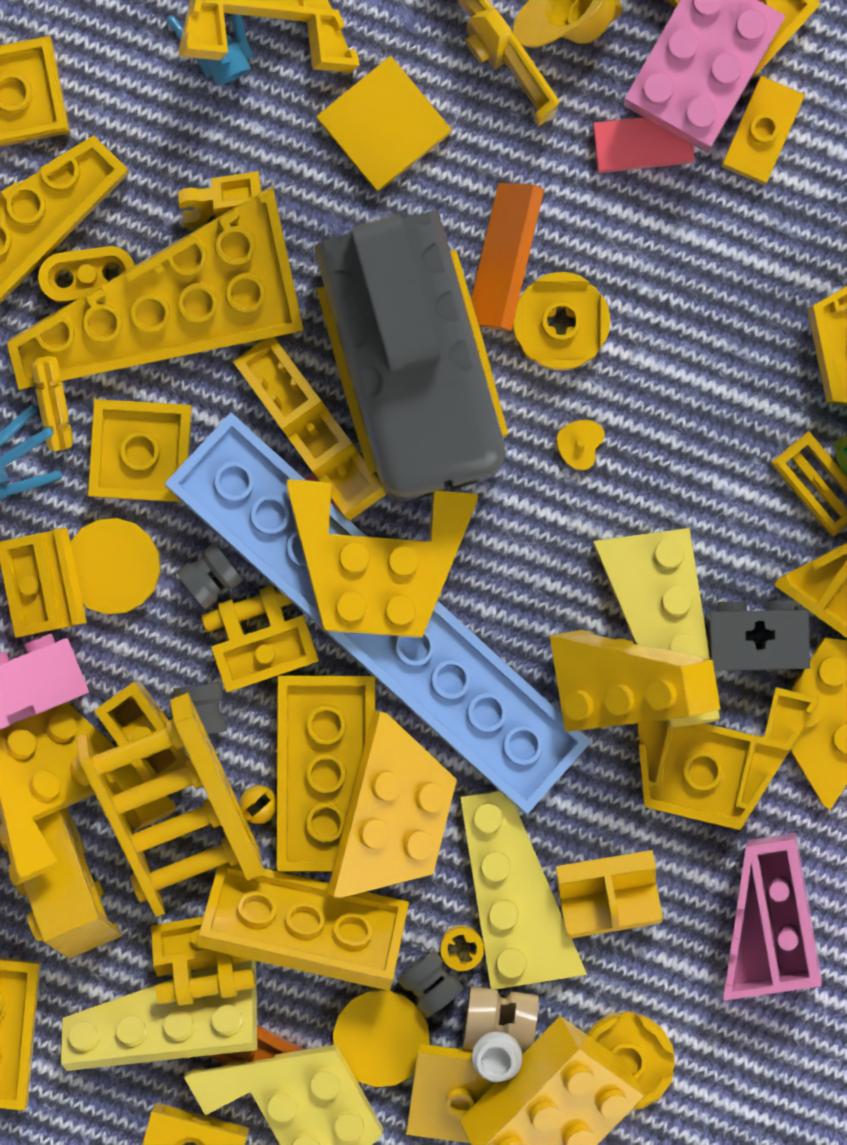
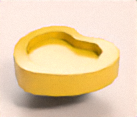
(578, 443)

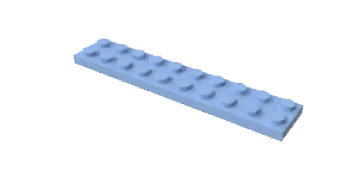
(443, 677)

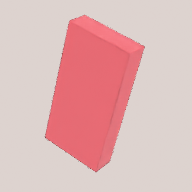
(637, 145)

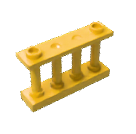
(200, 771)

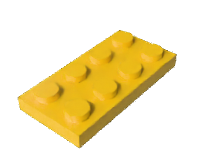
(318, 759)
(302, 928)

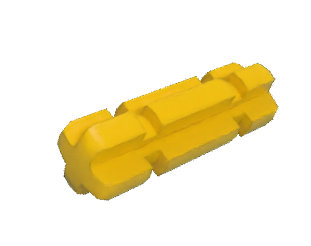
(52, 402)

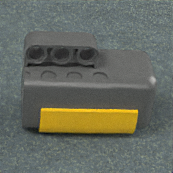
(411, 356)

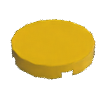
(115, 565)
(381, 1036)
(637, 1036)

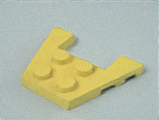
(301, 1093)

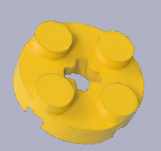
(580, 341)

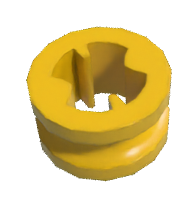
(453, 960)

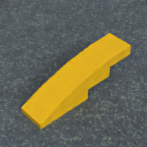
(310, 426)

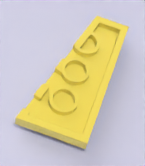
(659, 595)
(515, 904)
(143, 1031)

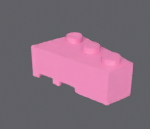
(38, 679)
(773, 923)

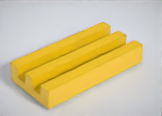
(803, 493)

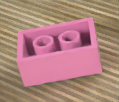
(702, 66)

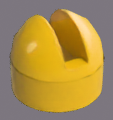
(251, 796)

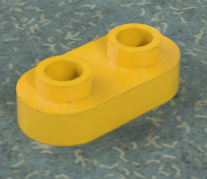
(87, 269)

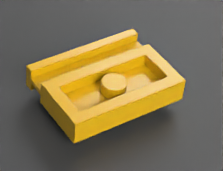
(41, 583)

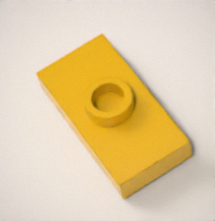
(763, 130)

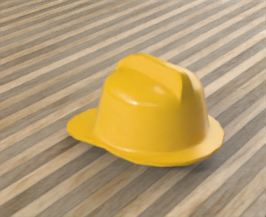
(574, 20)

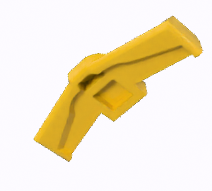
(494, 41)

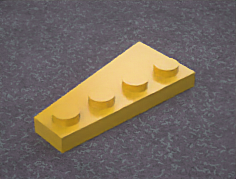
(50, 206)

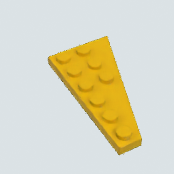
(194, 296)

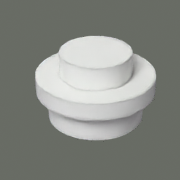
(497, 1057)

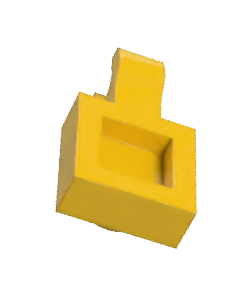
(220, 198)

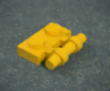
(263, 652)
(177, 954)

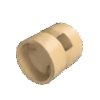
(485, 1010)

